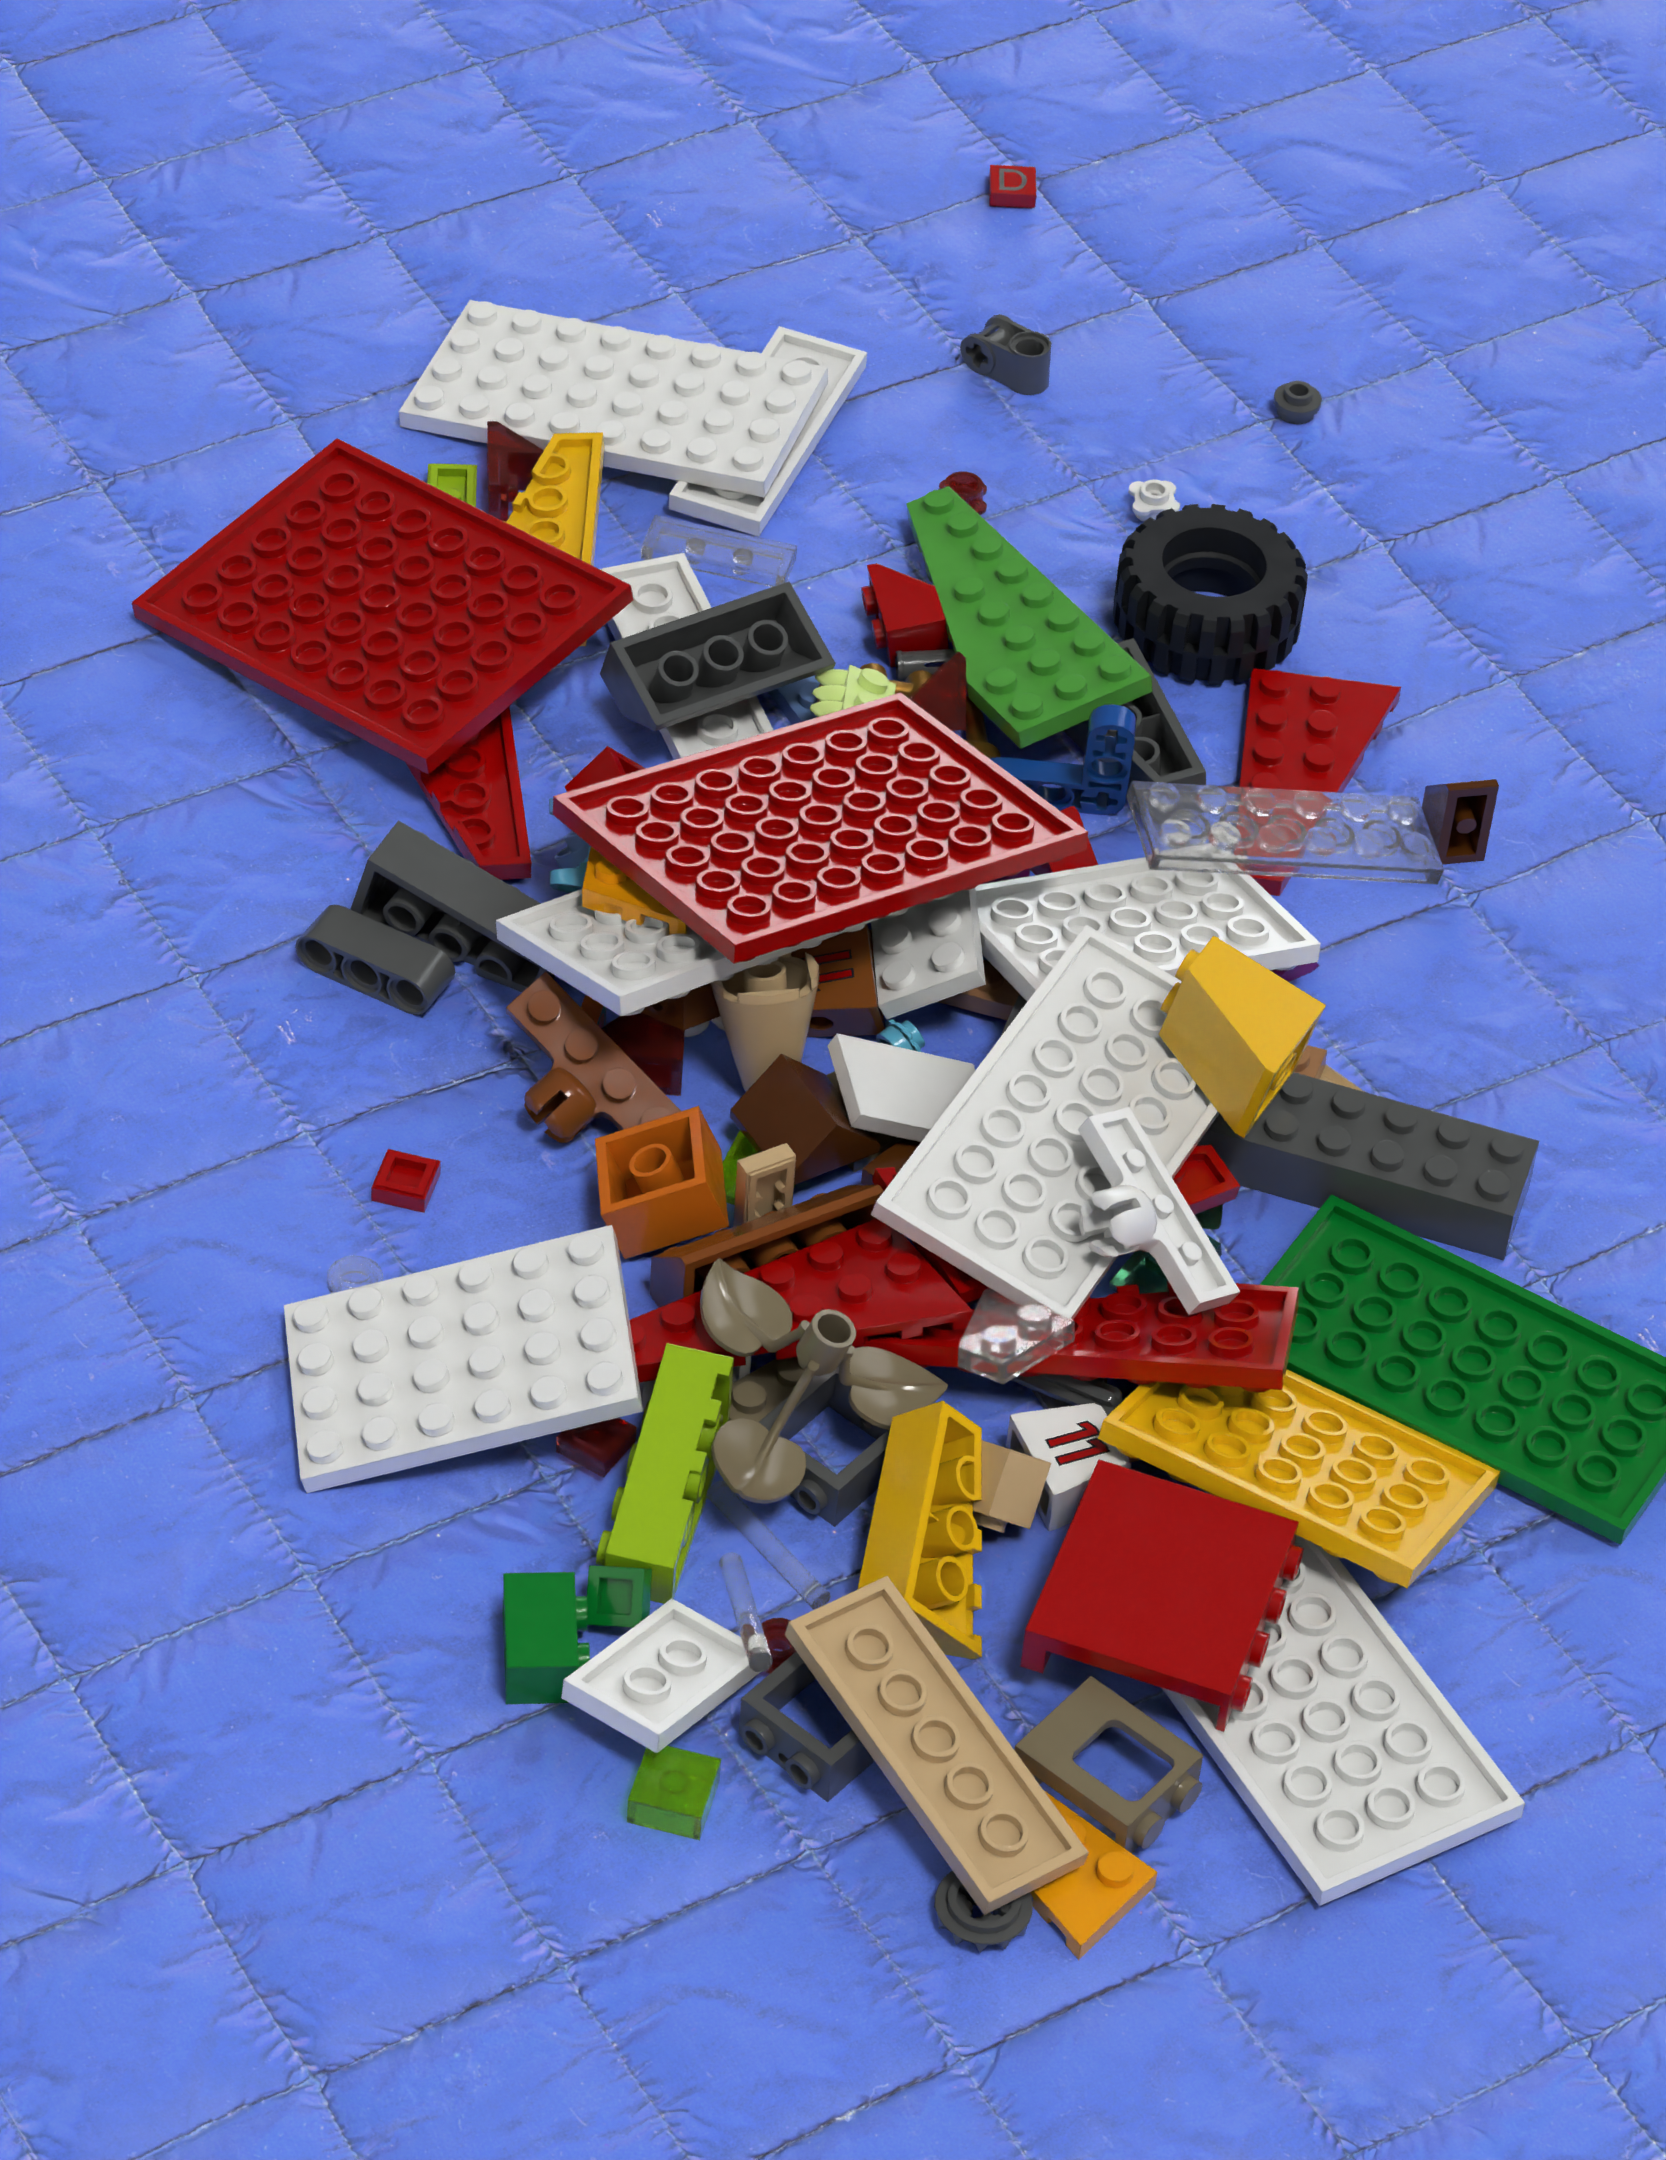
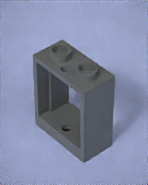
(821, 1490)
(788, 1744)

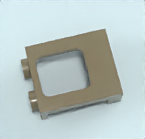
(1078, 1721)

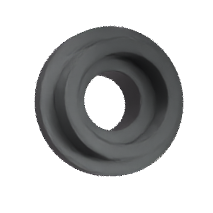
(1297, 402)

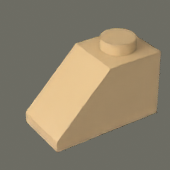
(1009, 1487)

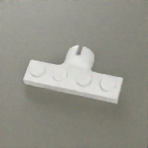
(1149, 1213)

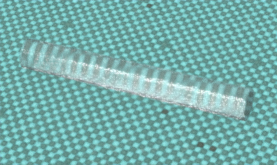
(768, 1545)
(745, 1612)

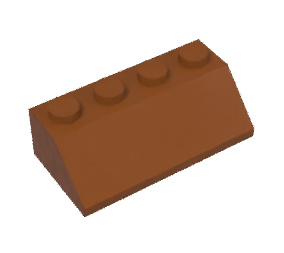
(760, 1241)

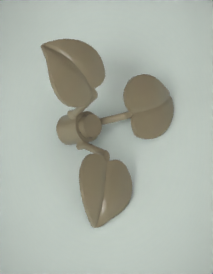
(749, 1314)

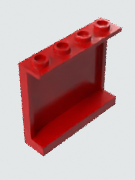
(1165, 1587)

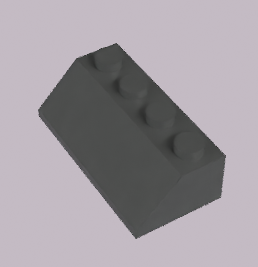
(714, 658)

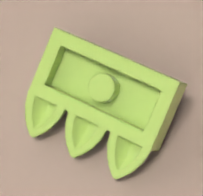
(849, 688)

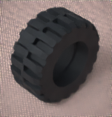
(1218, 554)

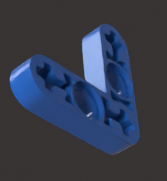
(1095, 785)

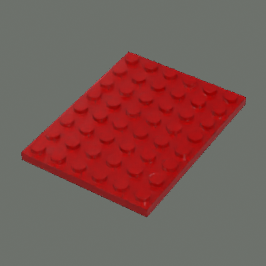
(383, 604)
(818, 826)

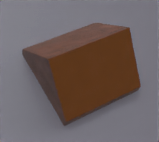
(807, 1113)

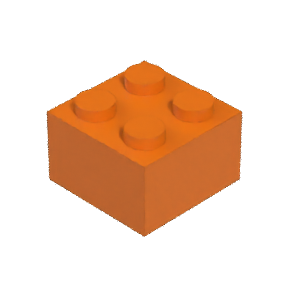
(661, 1182)

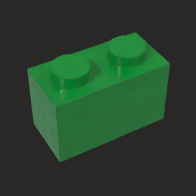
(541, 1635)

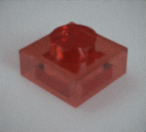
(597, 1444)

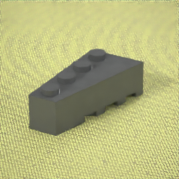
(1160, 745)
(445, 903)

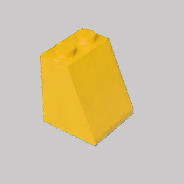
(1237, 1030)

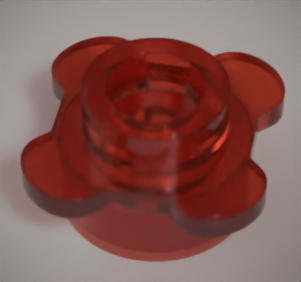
(969, 488)

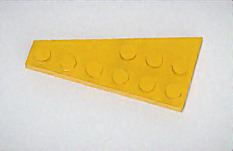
(564, 495)

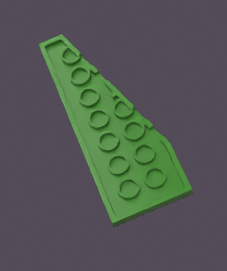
(1026, 645)

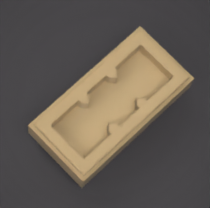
(764, 1183)

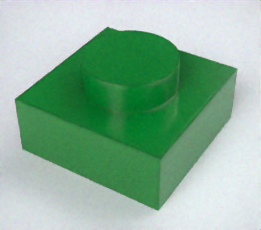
(618, 1595)

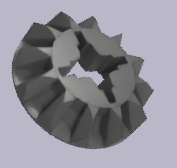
(955, 1910)

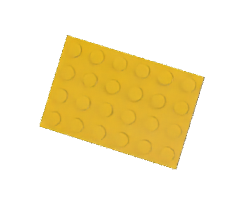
(1312, 1456)

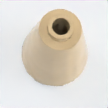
(767, 1012)

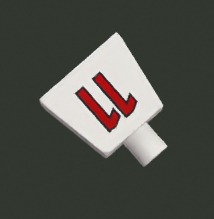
(1071, 1444)

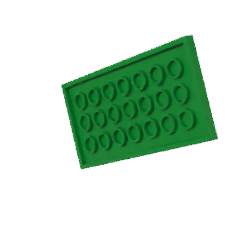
(1479, 1366)

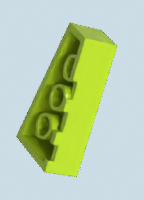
(670, 1468)

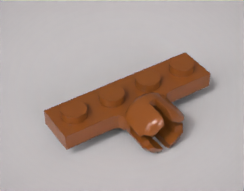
(588, 1071)

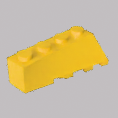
(926, 1524)

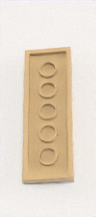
(936, 1744)

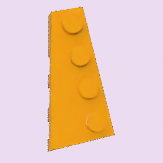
(1097, 1893)

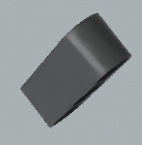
(375, 959)

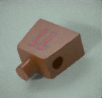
(846, 986)

